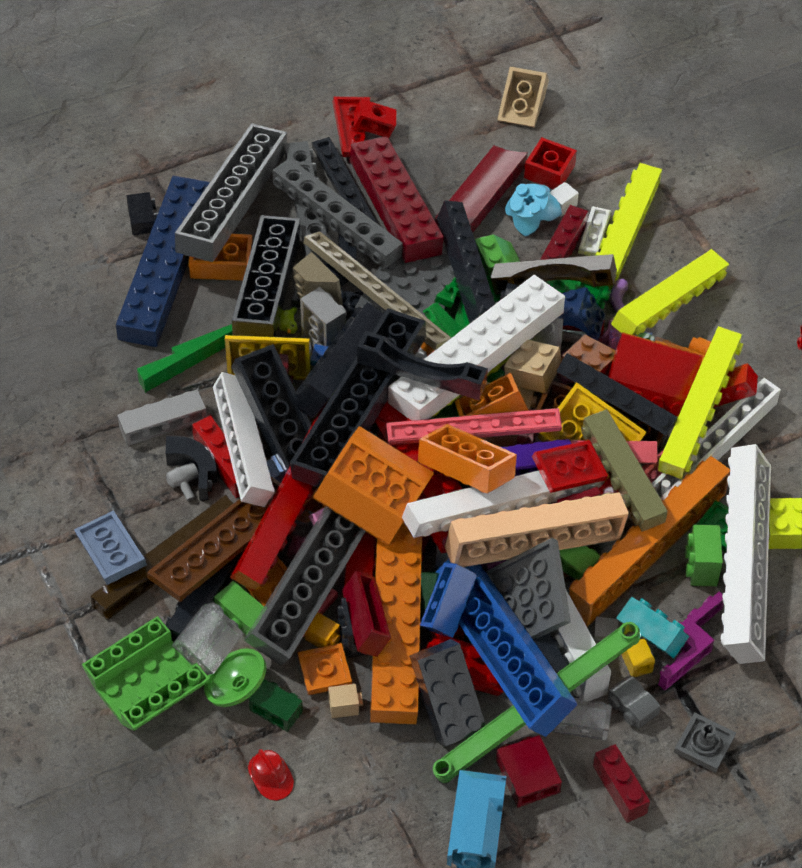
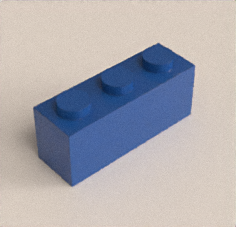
(448, 599)

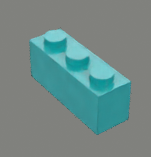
(654, 626)

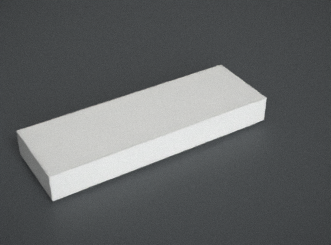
(594, 231)

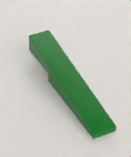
(182, 358)

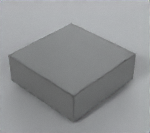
(604, 627)

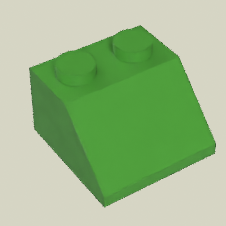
(493, 251)

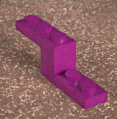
(698, 644)

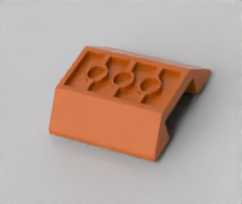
(372, 485)

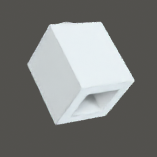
(566, 196)

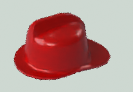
(271, 775)

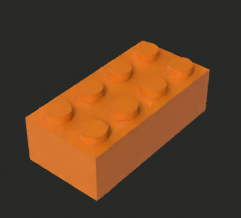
(467, 458)

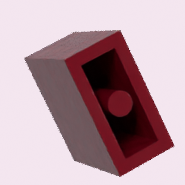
(528, 770)

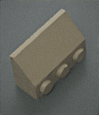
(312, 274)

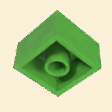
(704, 555)

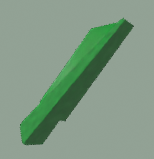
(447, 324)

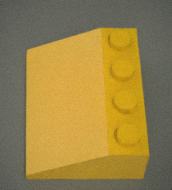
(297, 348)
(581, 404)

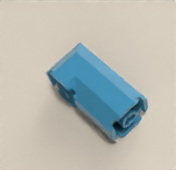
(476, 820)

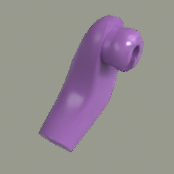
(617, 292)

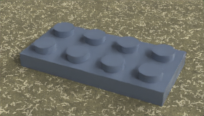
(110, 547)

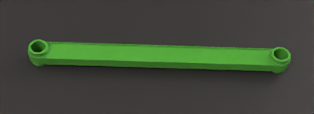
(511, 721)

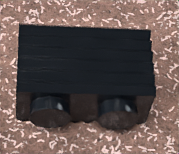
(141, 212)

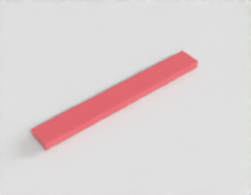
(478, 425)

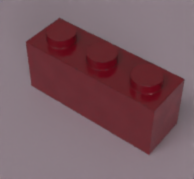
(621, 783)

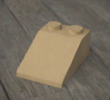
(523, 97)

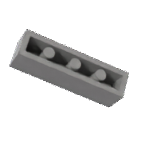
(161, 417)

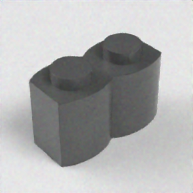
(633, 701)

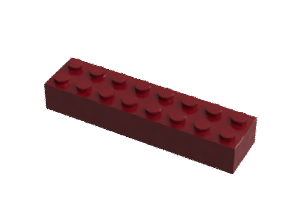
(396, 198)

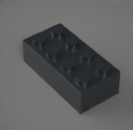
(448, 692)

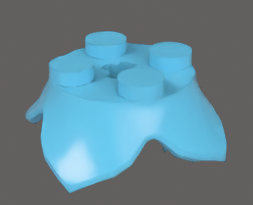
(530, 206)

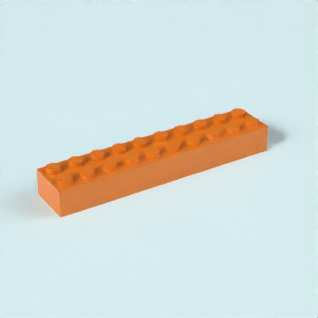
(640, 549)
(399, 586)

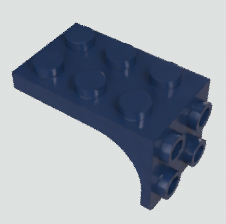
(583, 312)

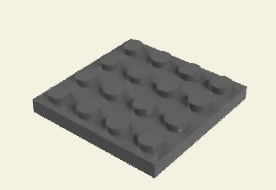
(535, 588)

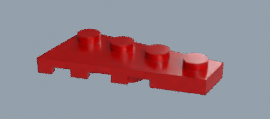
(344, 115)

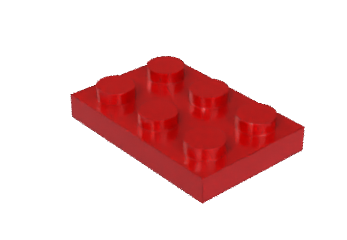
(569, 466)

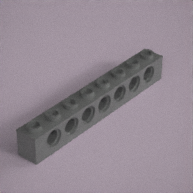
(337, 213)
(309, 223)

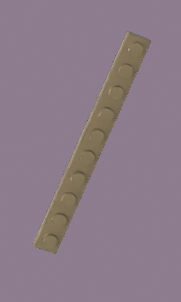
(371, 284)

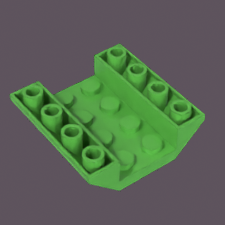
(143, 675)

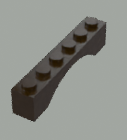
(592, 270)

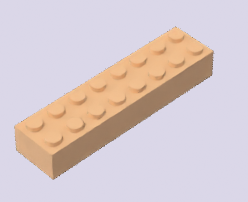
(513, 532)

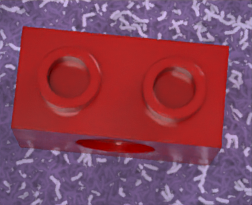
(375, 118)

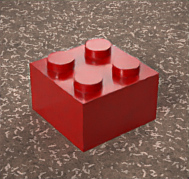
(550, 163)

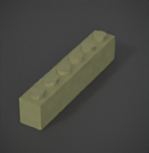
(624, 470)

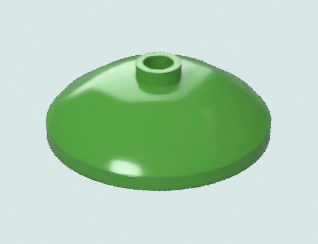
(236, 678)

